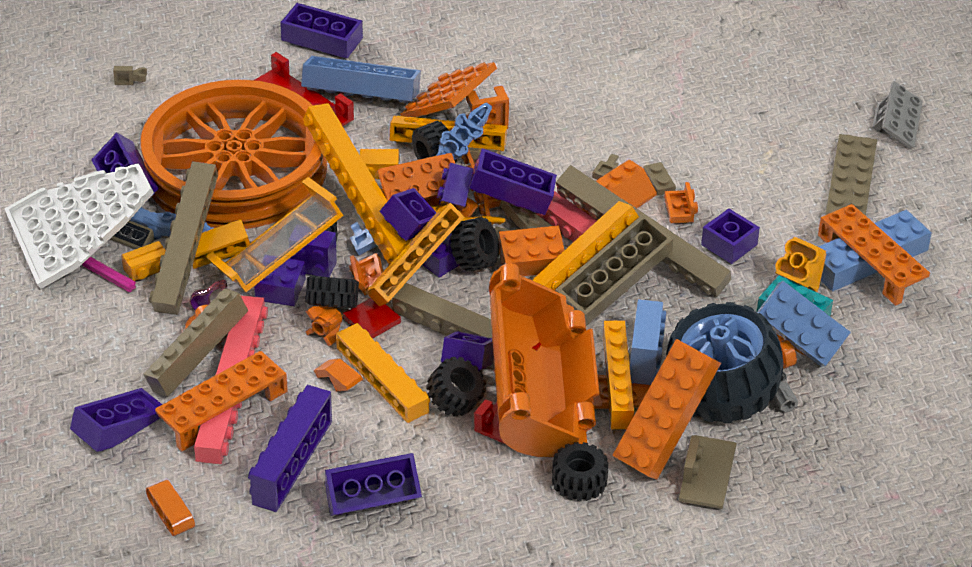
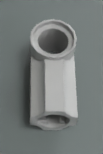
(785, 397)

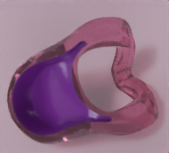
(202, 296)

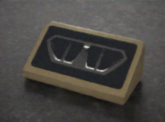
(134, 235)

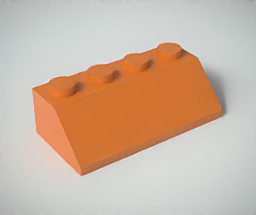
(629, 183)

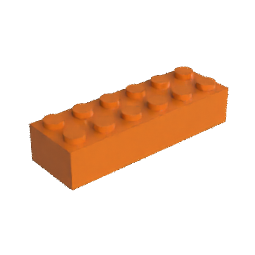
(666, 409)

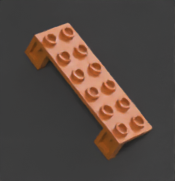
(875, 248)
(220, 394)

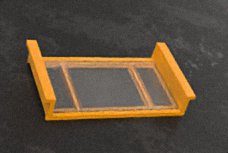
(282, 238)

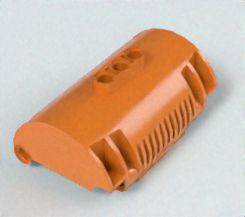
(543, 392)

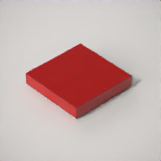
(372, 317)

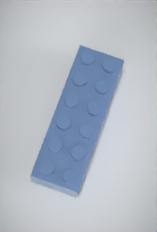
(361, 78)
(845, 266)

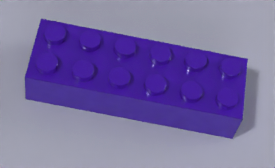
(290, 448)

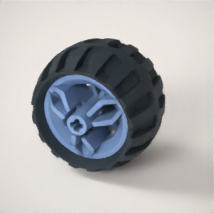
(747, 354)

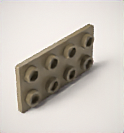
(707, 471)

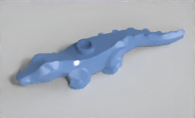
(464, 132)
(158, 222)

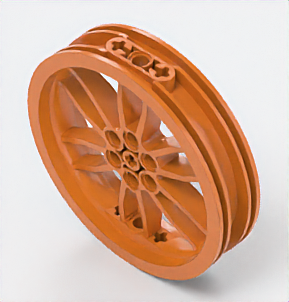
(234, 151)

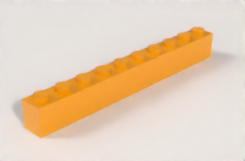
(354, 177)

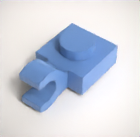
(362, 239)

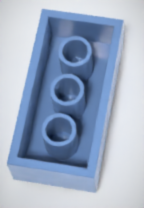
(803, 324)
(647, 341)

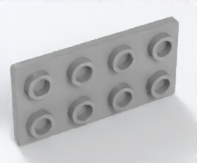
(899, 114)

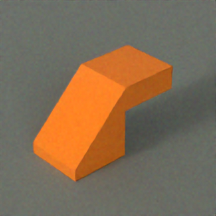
(339, 373)

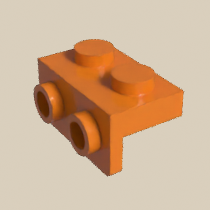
(681, 205)
(366, 270)

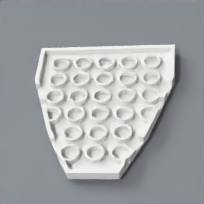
(74, 220)

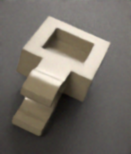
(126, 75)
(605, 167)

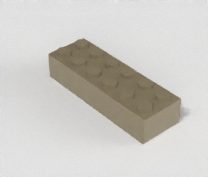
(616, 267)

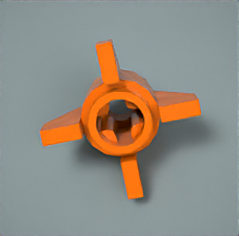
(325, 322)

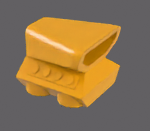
(802, 263)

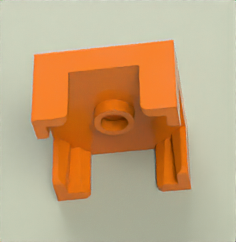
(500, 106)

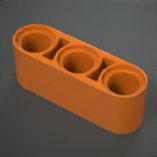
(170, 507)

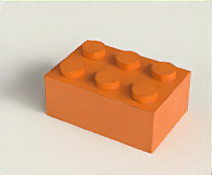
(530, 248)

